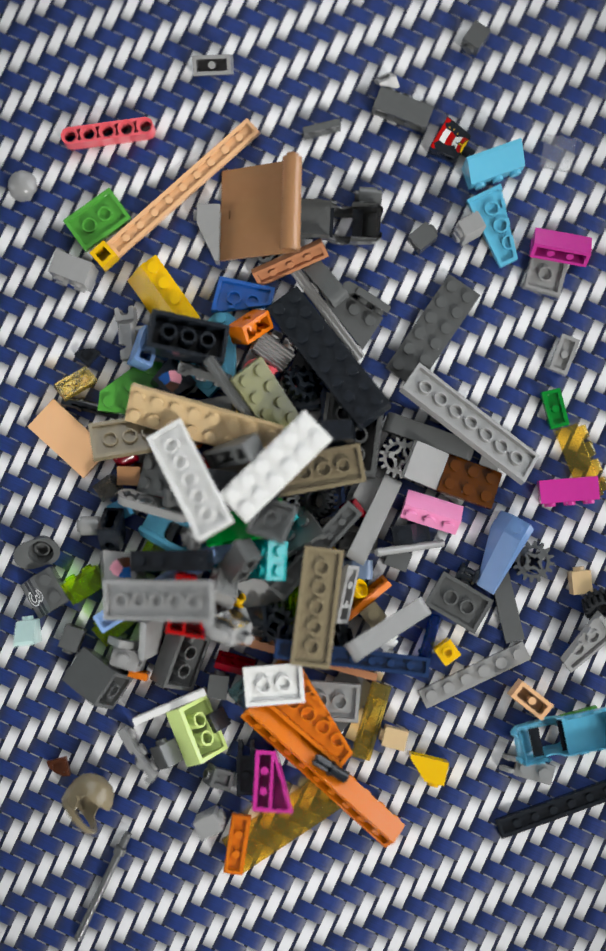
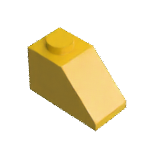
(430, 768)

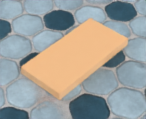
(65, 437)

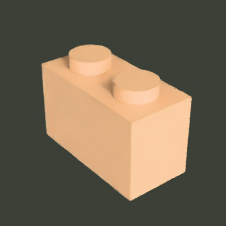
(530, 699)

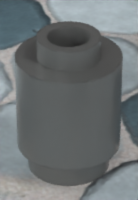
(368, 195)

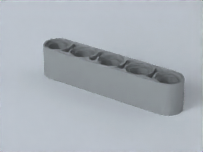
(374, 520)
(387, 629)

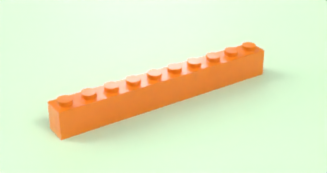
(350, 796)

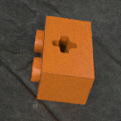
(250, 327)

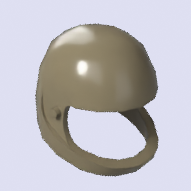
(87, 794)

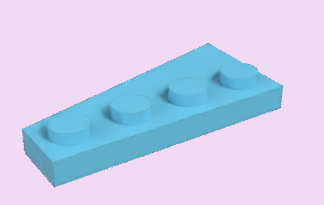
(497, 232)

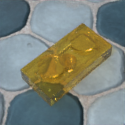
(75, 383)

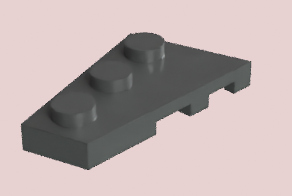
(357, 320)
(304, 533)

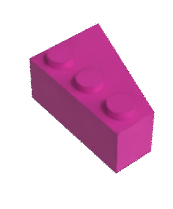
(270, 785)

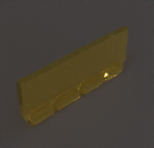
(578, 453)

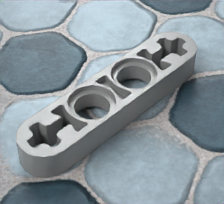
(152, 505)

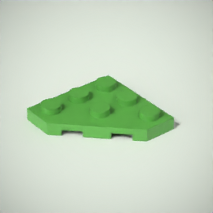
(116, 395)

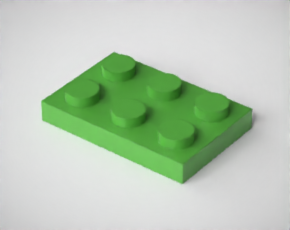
(97, 219)

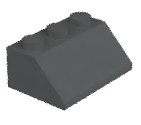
(179, 662)

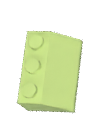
(194, 733)

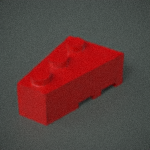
(186, 628)

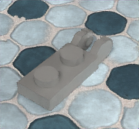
(540, 773)

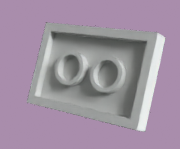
(273, 684)

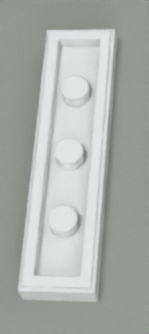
(169, 705)

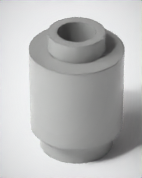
(87, 525)

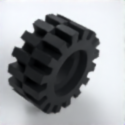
(327, 505)
(593, 602)

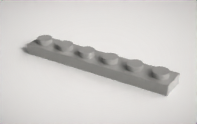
(474, 674)

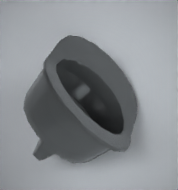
(36, 552)

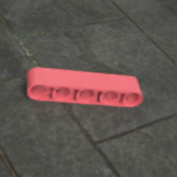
(99, 129)

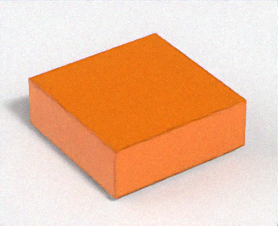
(141, 675)

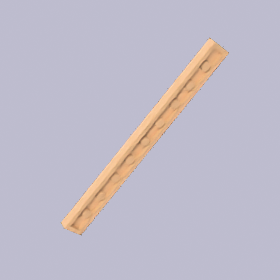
(183, 188)

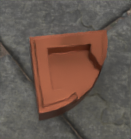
(60, 766)

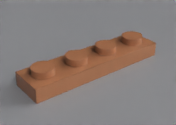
(290, 262)

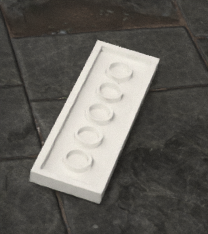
(275, 466)
(190, 480)

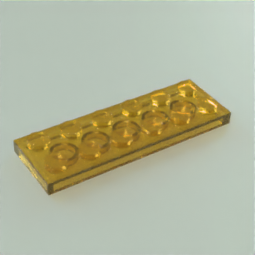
(274, 830)

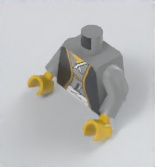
(231, 625)

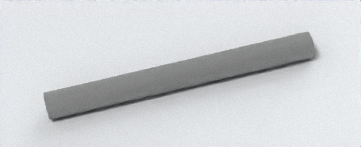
(409, 547)

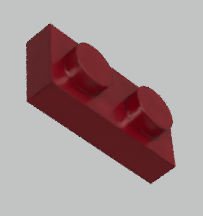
(232, 662)

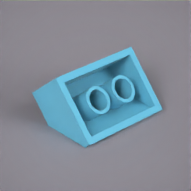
(494, 164)

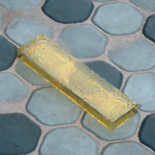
(371, 720)

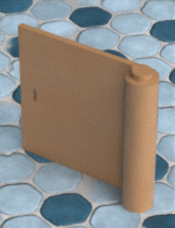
(261, 209)

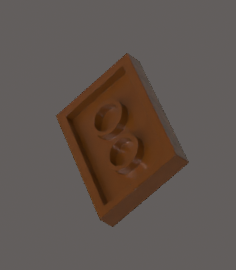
(469, 482)

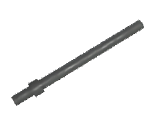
(119, 851)

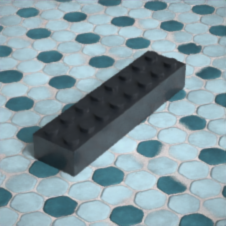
(329, 358)

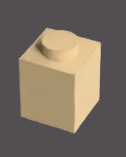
(579, 580)
(393, 737)

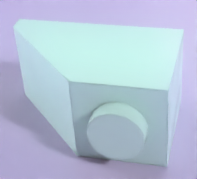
(27, 631)

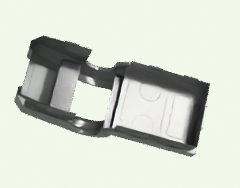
(319, 215)

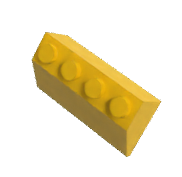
(159, 290)

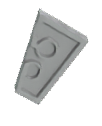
(586, 643)
(142, 760)

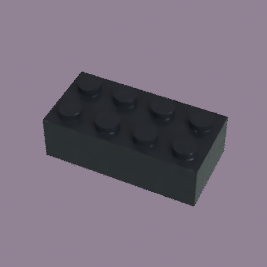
(185, 338)

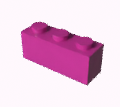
(561, 247)
(568, 491)

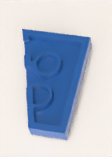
(241, 295)

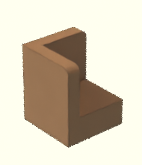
(129, 474)

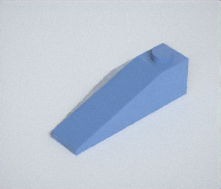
(504, 543)

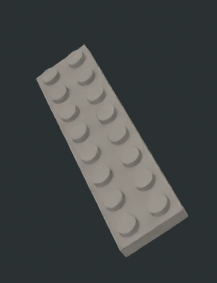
(469, 423)

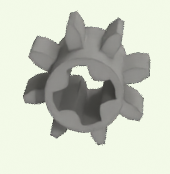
(190, 540)

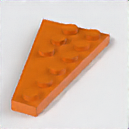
(315, 723)

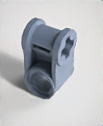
(365, 570)

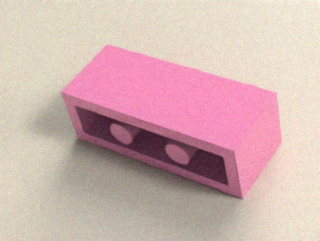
(431, 512)

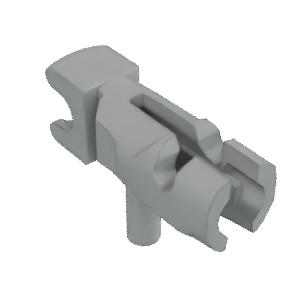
(127, 330)

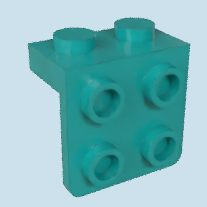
(273, 561)

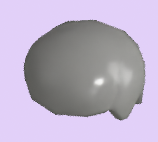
(22, 185)

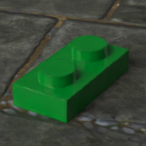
(554, 408)

